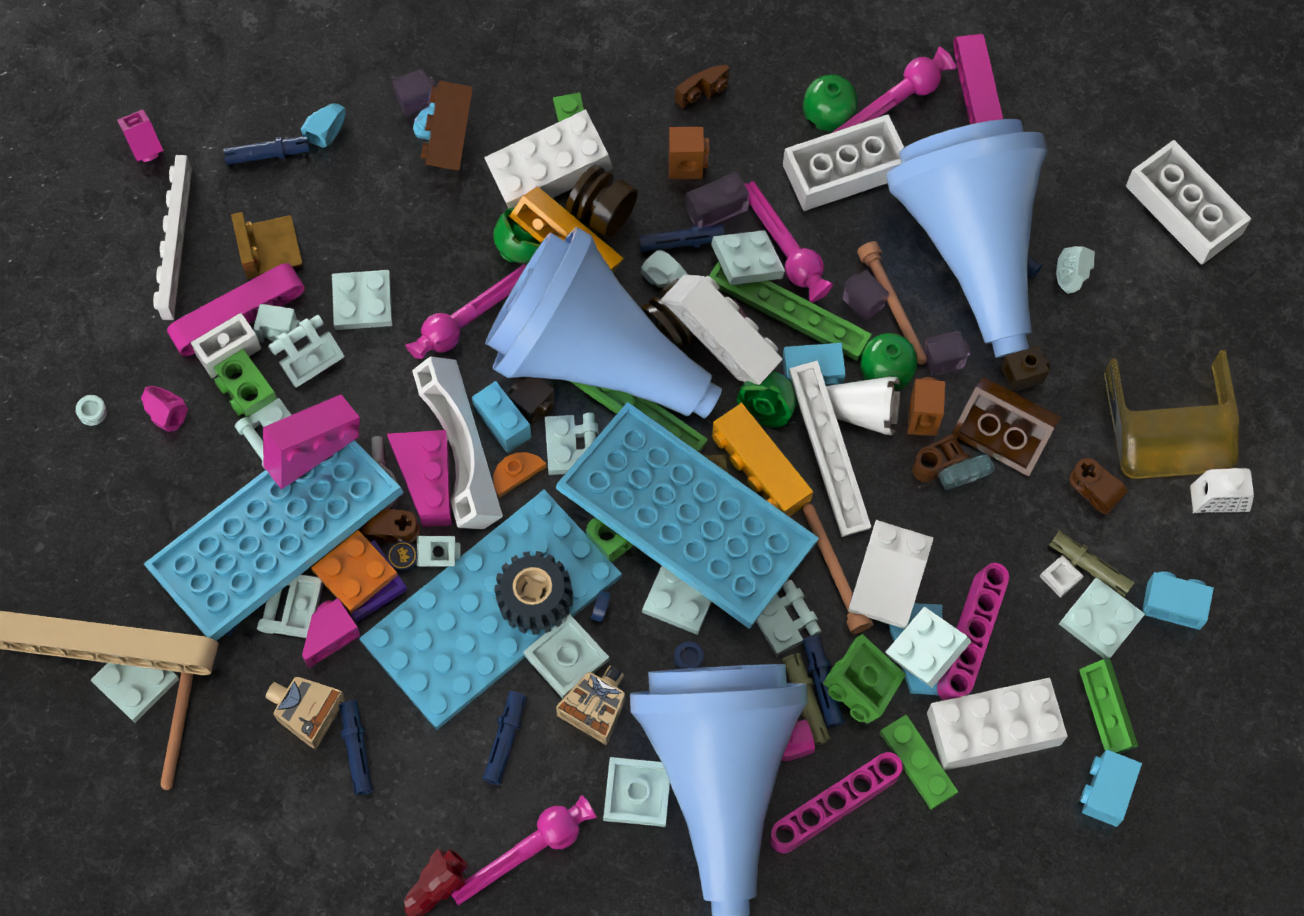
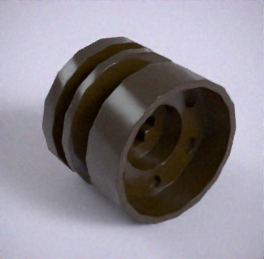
(602, 201)
(667, 321)

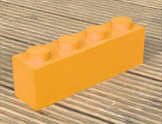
(543, 215)
(761, 460)

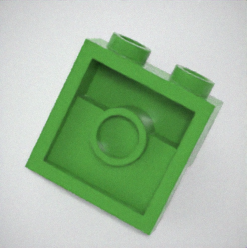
(864, 680)

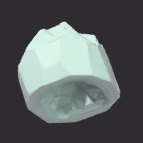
(1074, 267)
(661, 269)

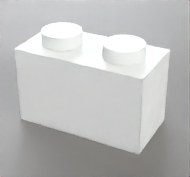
(224, 342)

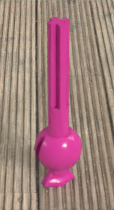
(920, 78)
(803, 265)
(442, 331)
(555, 828)

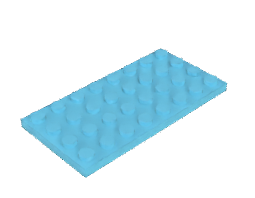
(687, 514)
(269, 538)
(451, 635)

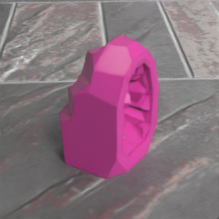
(164, 408)
(800, 742)

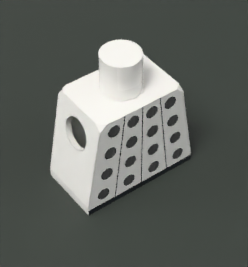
(1227, 491)

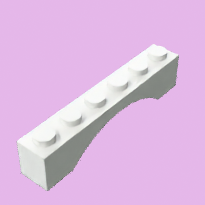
(474, 494)

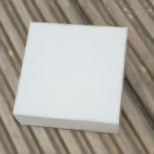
(1061, 576)

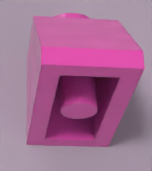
(140, 136)
(328, 632)

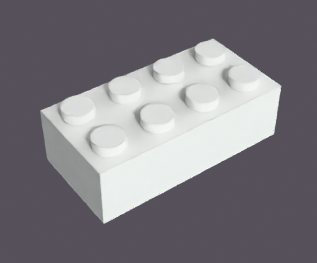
(548, 159)
(843, 162)
(1188, 202)
(722, 328)
(996, 724)

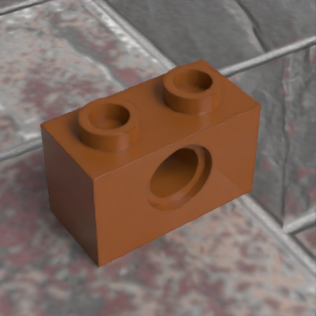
(687, 152)
(926, 406)

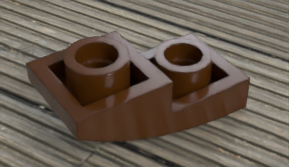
(706, 82)

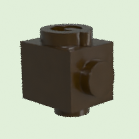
(1025, 368)
(532, 397)

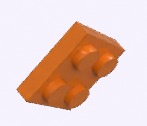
(354, 571)

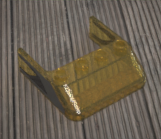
(1176, 438)

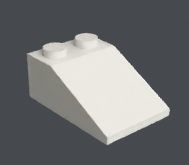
(891, 574)

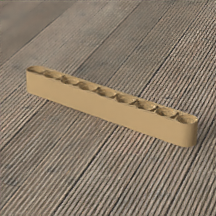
(107, 643)

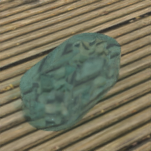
(966, 471)

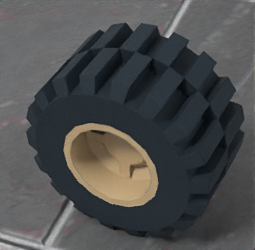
(534, 592)

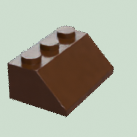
(1006, 426)

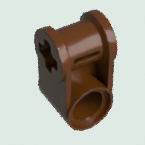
(941, 455)
(1099, 487)
(387, 524)

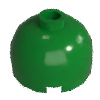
(830, 102)
(513, 241)
(889, 357)
(770, 401)

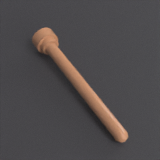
(871, 255)
(856, 622)
(176, 731)

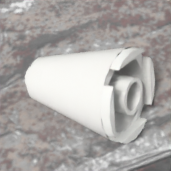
(867, 403)

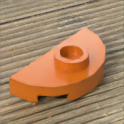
(515, 470)

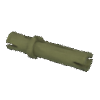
(1088, 561)
(811, 712)

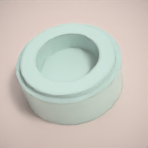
(91, 410)

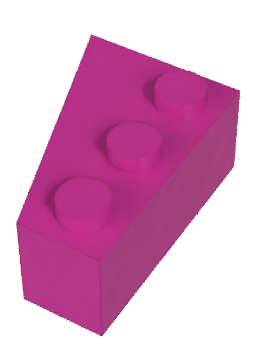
(307, 439)
(426, 472)

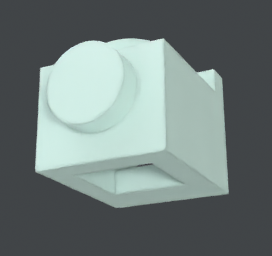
(273, 321)
(425, 546)

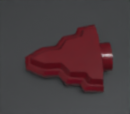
(436, 882)

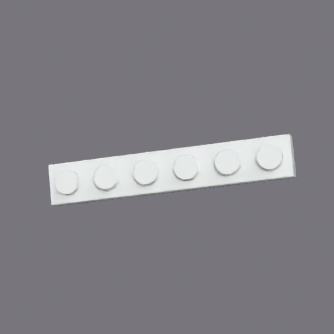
(172, 246)
(829, 448)

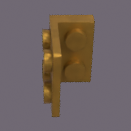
(266, 244)

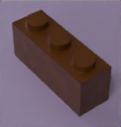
(446, 125)

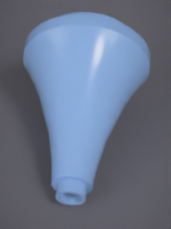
(976, 203)
(582, 327)
(722, 752)

